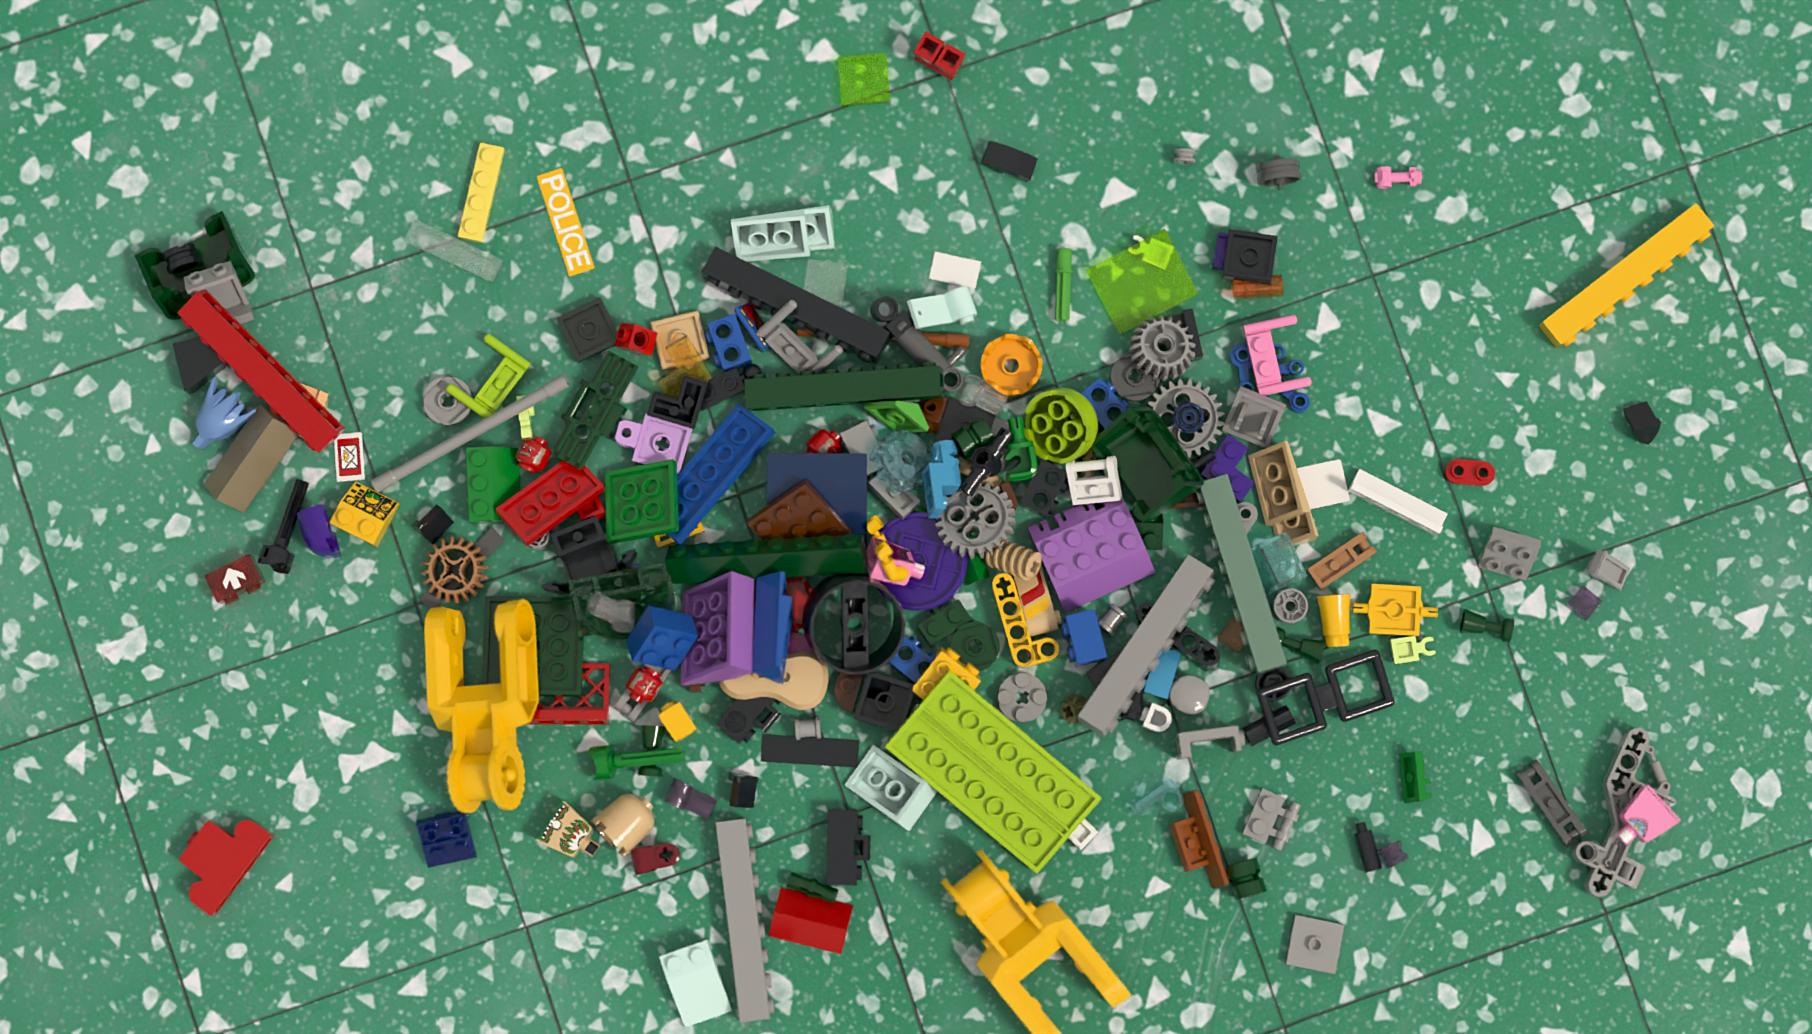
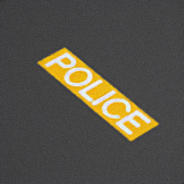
(565, 222)

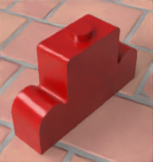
(222, 860)

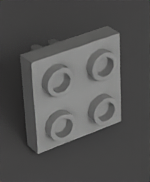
(1254, 417)
(1509, 553)

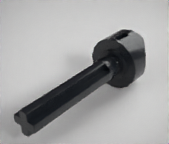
(277, 554)

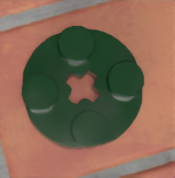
(982, 634)

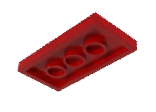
(549, 501)

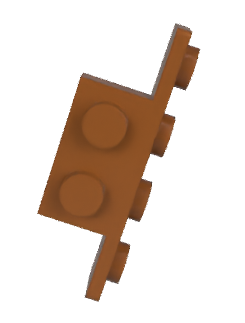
(1196, 841)

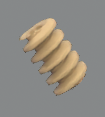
(1015, 560)

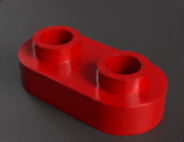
(1470, 472)

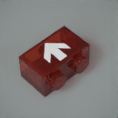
(235, 579)

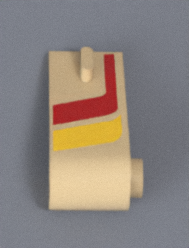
(1037, 605)

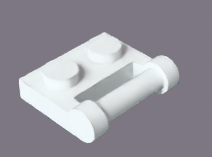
(1095, 488)

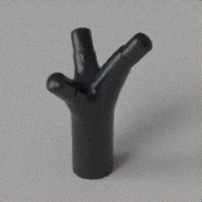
(1200, 462)

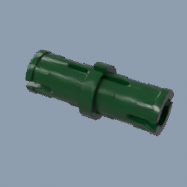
(812, 888)

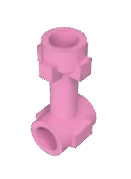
(1384, 177)

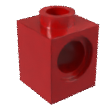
(643, 342)

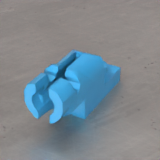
(941, 477)

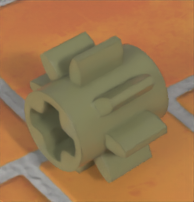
(1072, 707)

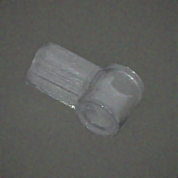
(976, 393)
(619, 613)

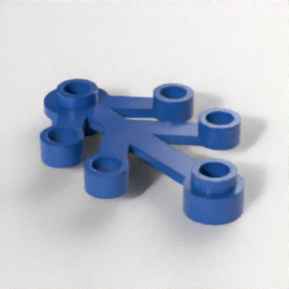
(1245, 364)

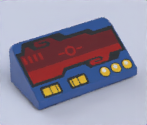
(752, 322)

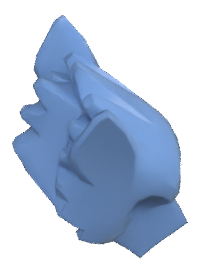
(219, 416)

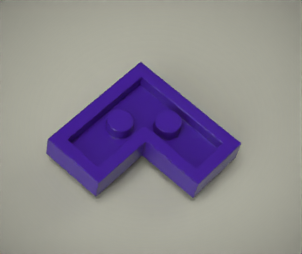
(1227, 458)

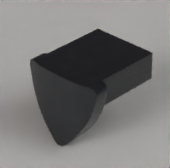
(1642, 422)
(433, 524)
(742, 790)

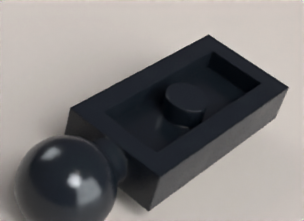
(727, 385)

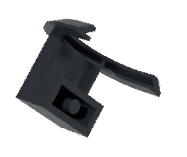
(586, 553)

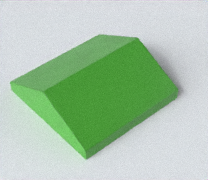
(898, 415)

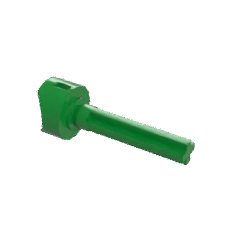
(607, 761)

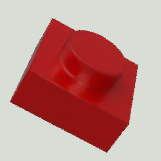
(591, 509)

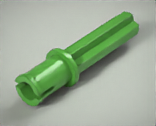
(1063, 284)

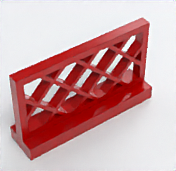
(578, 715)

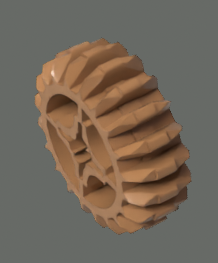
(447, 577)

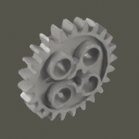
(1201, 399)
(989, 534)

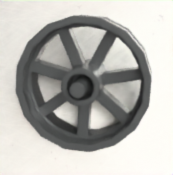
(1278, 172)

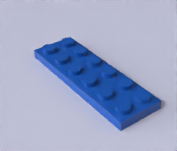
(717, 467)

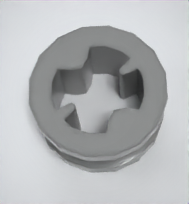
(1184, 156)

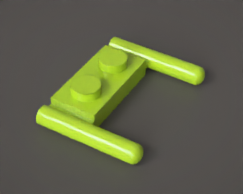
(499, 383)

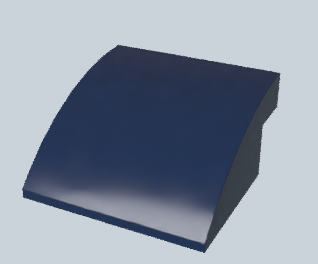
(835, 476)

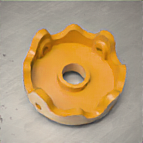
(1015, 348)

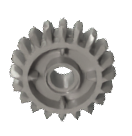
(1158, 361)

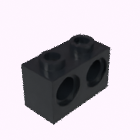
(1040, 487)

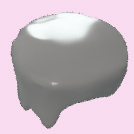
(1189, 695)

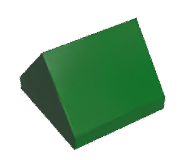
(976, 570)

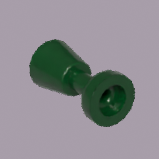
(1476, 623)
(1306, 648)
(652, 740)

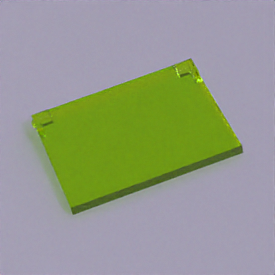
(1142, 281)

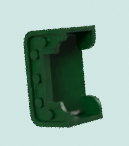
(214, 247)
(1148, 461)

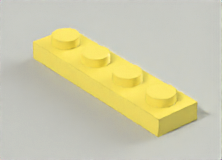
(481, 192)

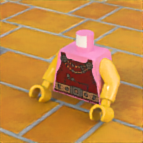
(887, 560)

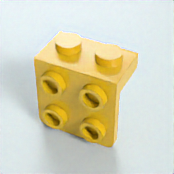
(942, 663)

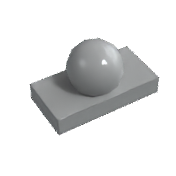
(1608, 569)

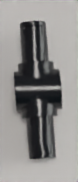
(986, 461)

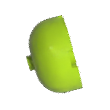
(1065, 424)

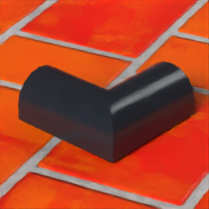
(683, 409)

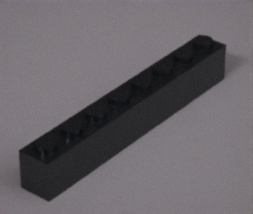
(812, 312)

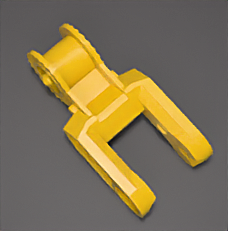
(483, 717)
(1023, 938)

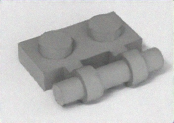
(1264, 815)

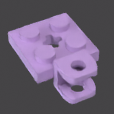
(645, 436)

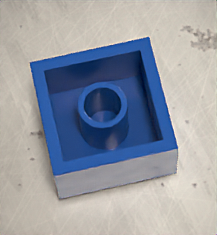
(662, 638)
(1084, 638)

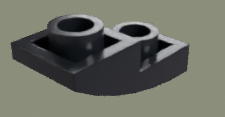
(1009, 160)

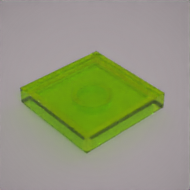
(864, 79)

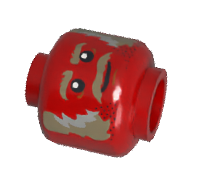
(824, 442)
(533, 454)
(644, 684)

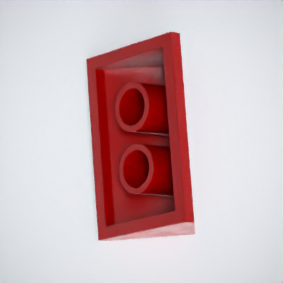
(810, 921)

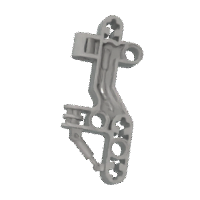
(1611, 855)

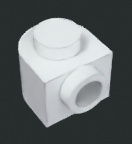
(1155, 718)

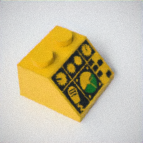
(364, 513)

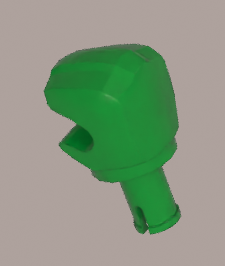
(1024, 449)

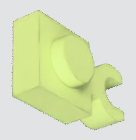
(525, 421)
(1407, 649)

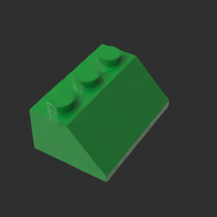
(490, 481)

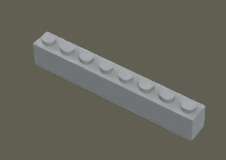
(1146, 646)
(743, 920)

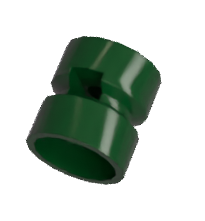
(975, 437)
(1246, 878)

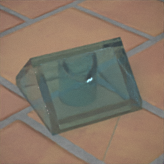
(1277, 563)

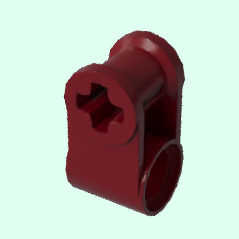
(650, 858)

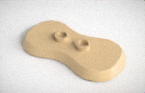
(802, 686)

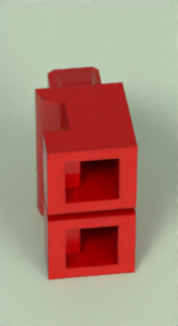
(941, 59)

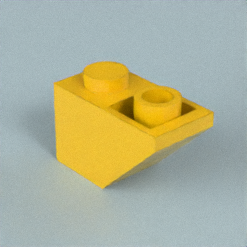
(677, 721)

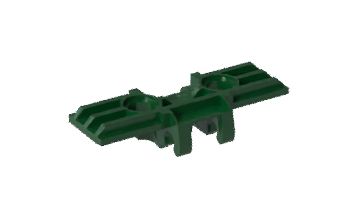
(600, 414)

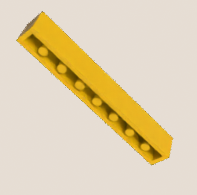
(1626, 275)

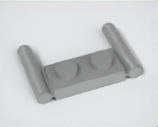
(791, 347)

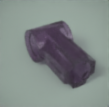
(687, 798)

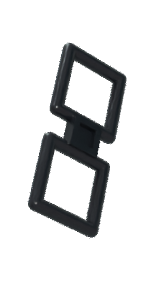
(1325, 697)

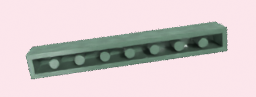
(1242, 575)

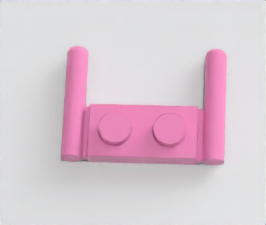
(1264, 358)

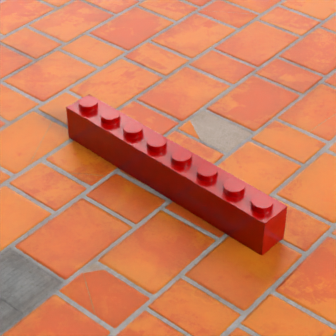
(261, 371)

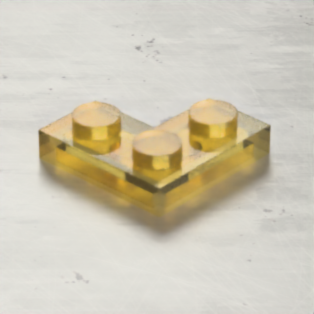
(687, 362)

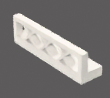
(1397, 502)

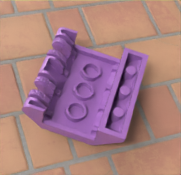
(1091, 552)

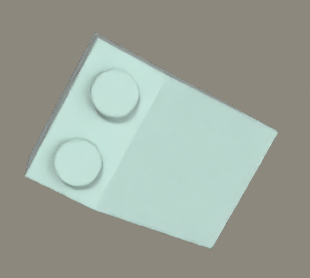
(891, 787)
(695, 983)

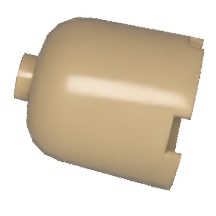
(625, 822)

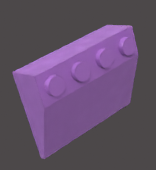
(724, 626)

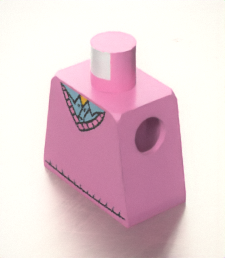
(1645, 817)

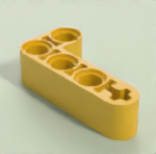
(1018, 619)

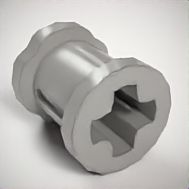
(1112, 619)
(807, 728)

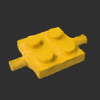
(1395, 610)

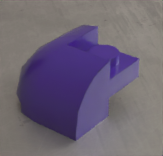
(317, 532)

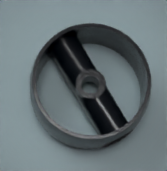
(854, 639)

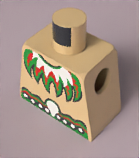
(568, 832)

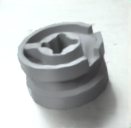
(1292, 596)

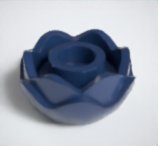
(1192, 410)

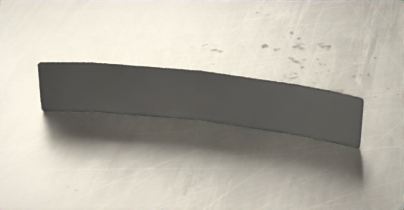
(488, 544)

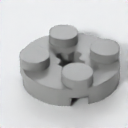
(433, 402)
(1036, 696)

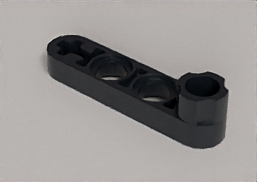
(1208, 647)

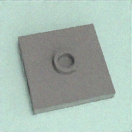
(1314, 944)

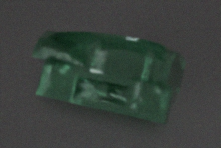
(620, 585)

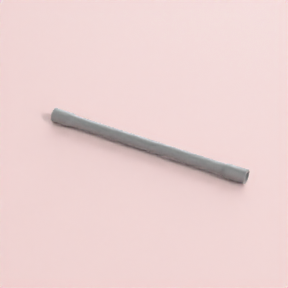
(547, 390)

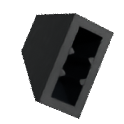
(196, 363)

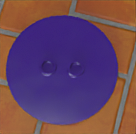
(943, 569)

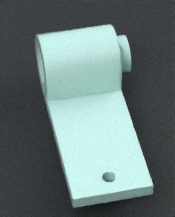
(943, 309)

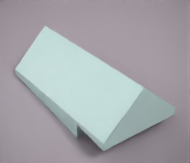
(783, 234)

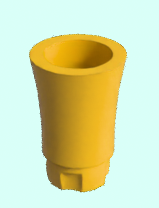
(1335, 618)

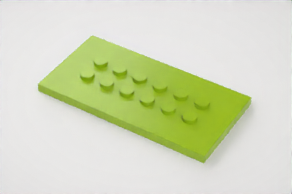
(993, 771)

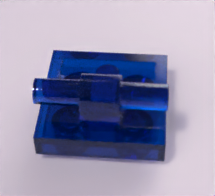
(446, 838)

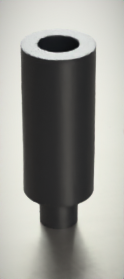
(1367, 848)

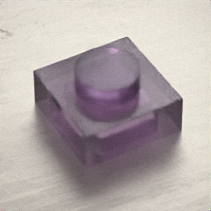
(1584, 602)

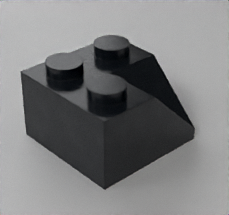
(884, 702)

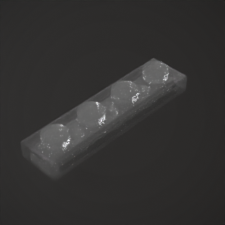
(454, 251)

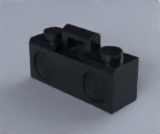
(743, 717)
(841, 835)

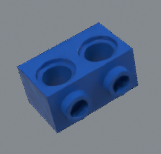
(734, 341)
(1110, 401)
(910, 667)

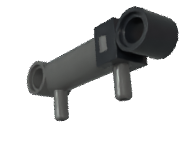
(914, 341)

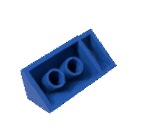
(772, 626)

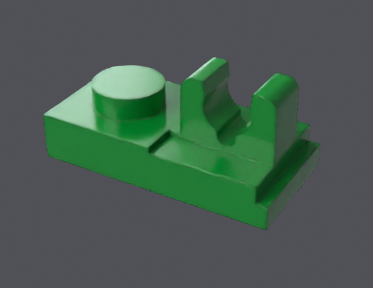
(1413, 777)

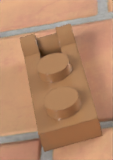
(1340, 561)

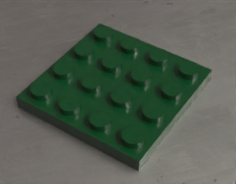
(557, 644)

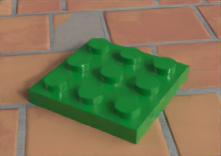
(641, 501)

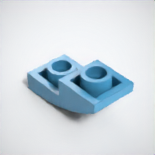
(1161, 679)

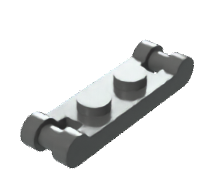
(1551, 803)

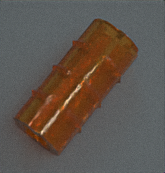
(1250, 290)

